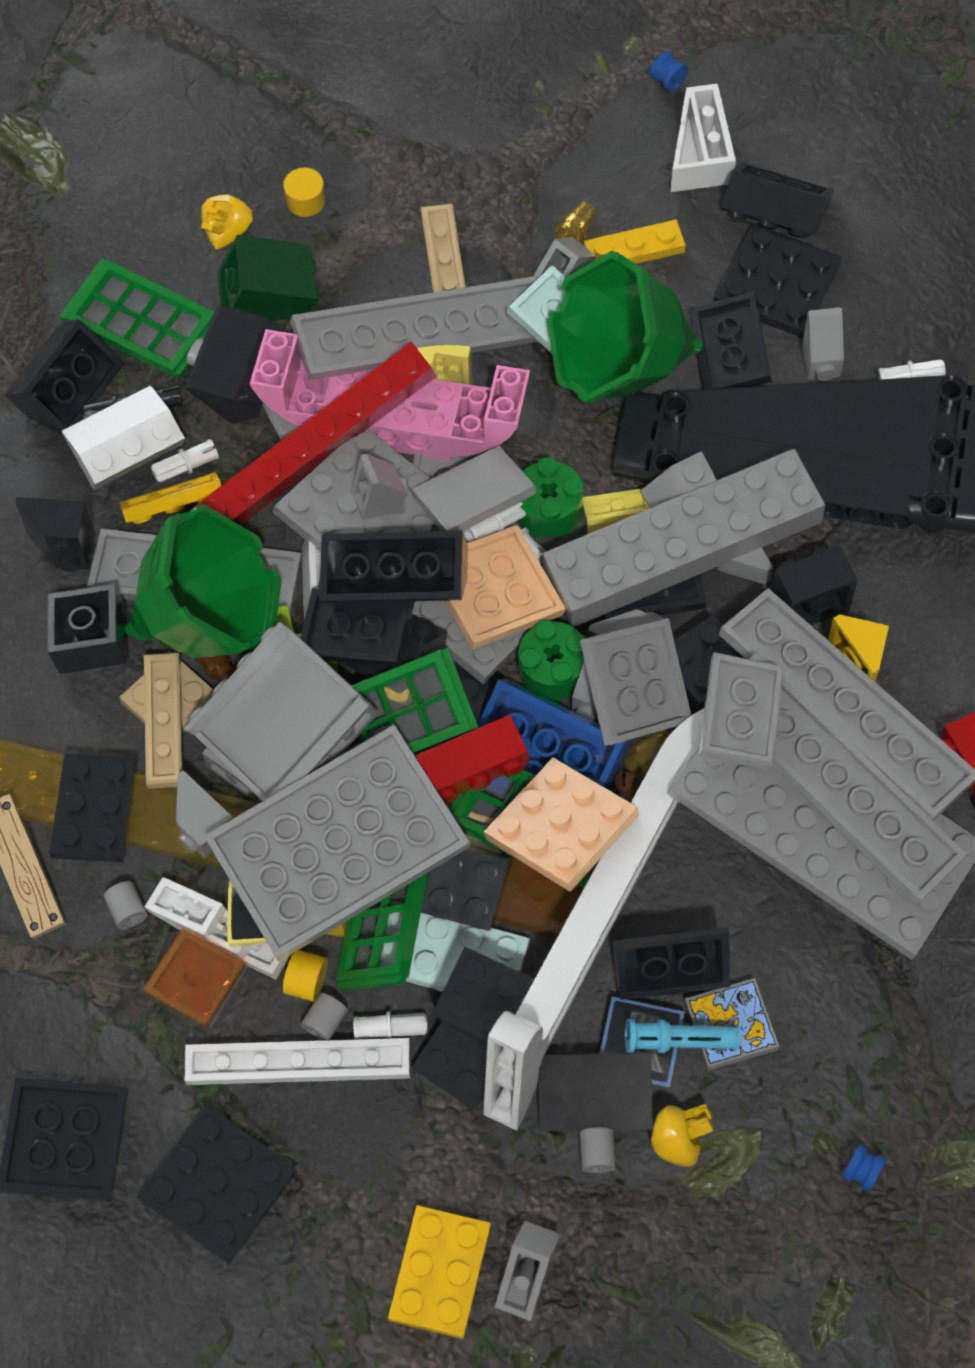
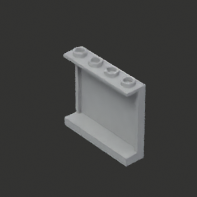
(280, 714)

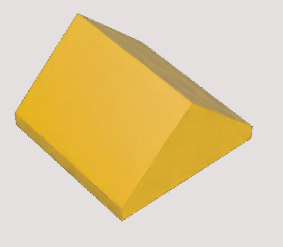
(860, 642)

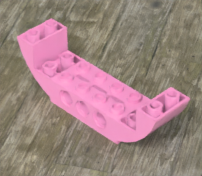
(437, 420)

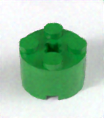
(557, 501)
(548, 644)

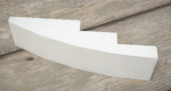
(209, 922)

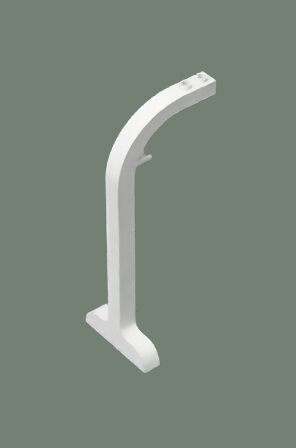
(521, 1040)

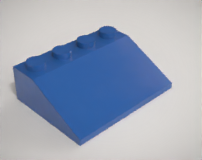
(555, 732)

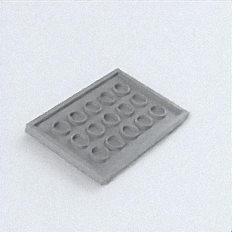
(336, 842)

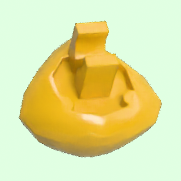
(224, 219)
(677, 1131)

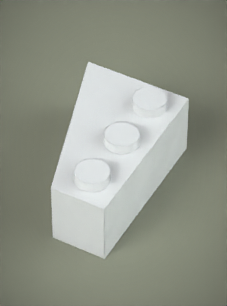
(704, 143)

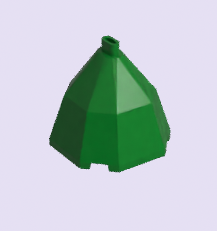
(617, 330)
(204, 587)

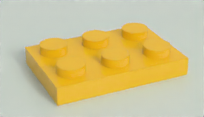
(439, 1272)

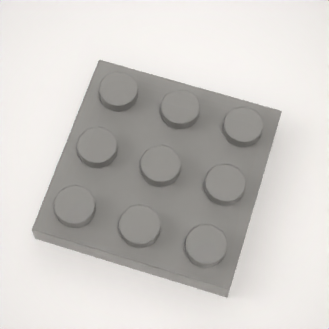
(636, 681)

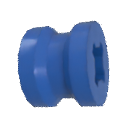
(669, 71)
(864, 1168)

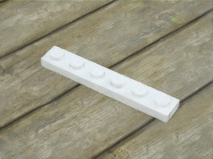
(297, 1061)

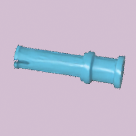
(665, 1036)

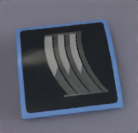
(641, 1013)

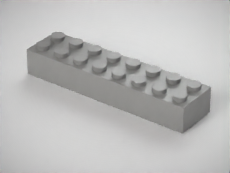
(683, 537)

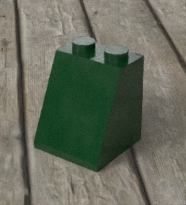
(268, 278)

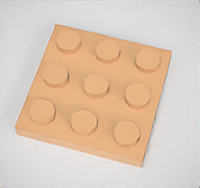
(503, 590)
(561, 824)

